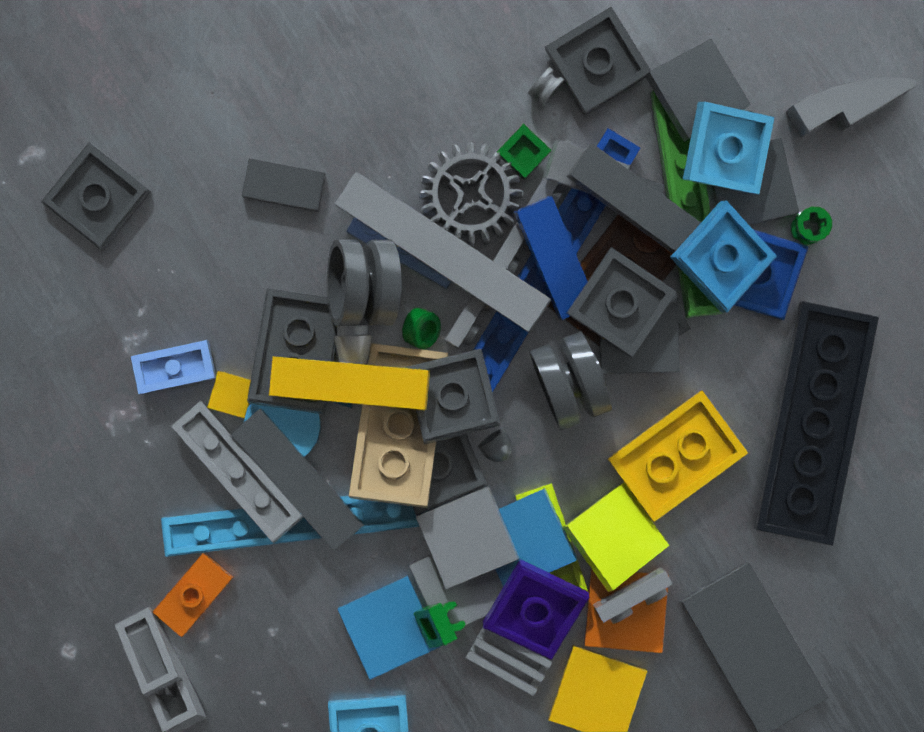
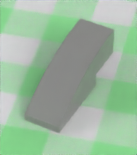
(847, 102)
(159, 672)

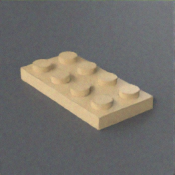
(390, 449)

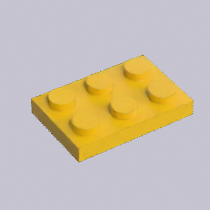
(677, 455)

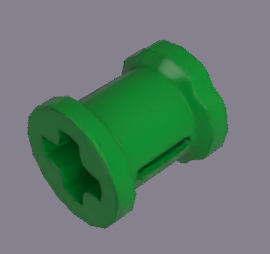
(816, 215)

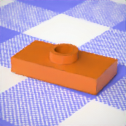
(193, 594)

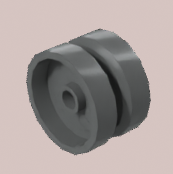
(363, 282)
(576, 378)

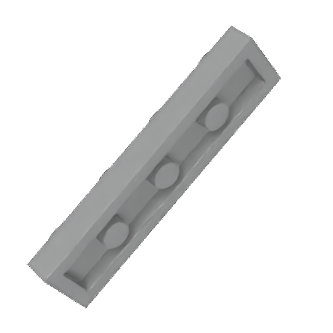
(237, 472)

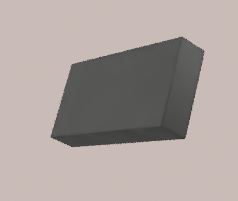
(283, 185)

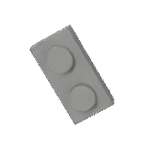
(648, 588)

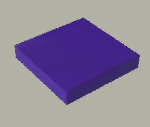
(535, 609)

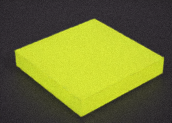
(615, 537)

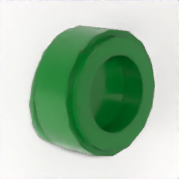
(421, 328)

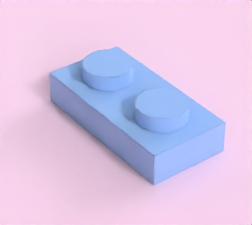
(173, 367)

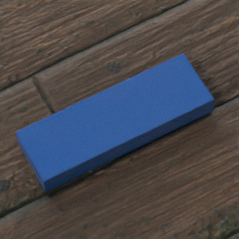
(552, 253)

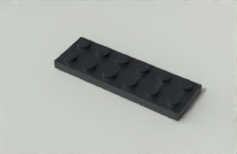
(816, 423)

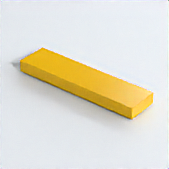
(349, 383)

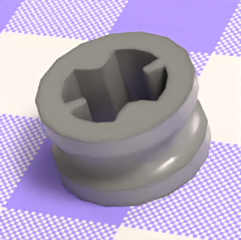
(546, 86)

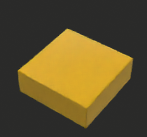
(230, 394)

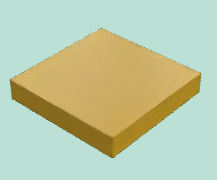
(597, 692)

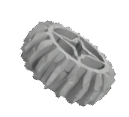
(455, 183)

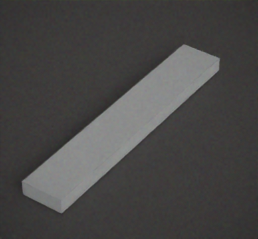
(443, 252)

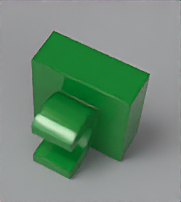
(524, 151)
(436, 625)

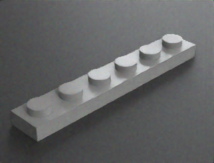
(465, 327)

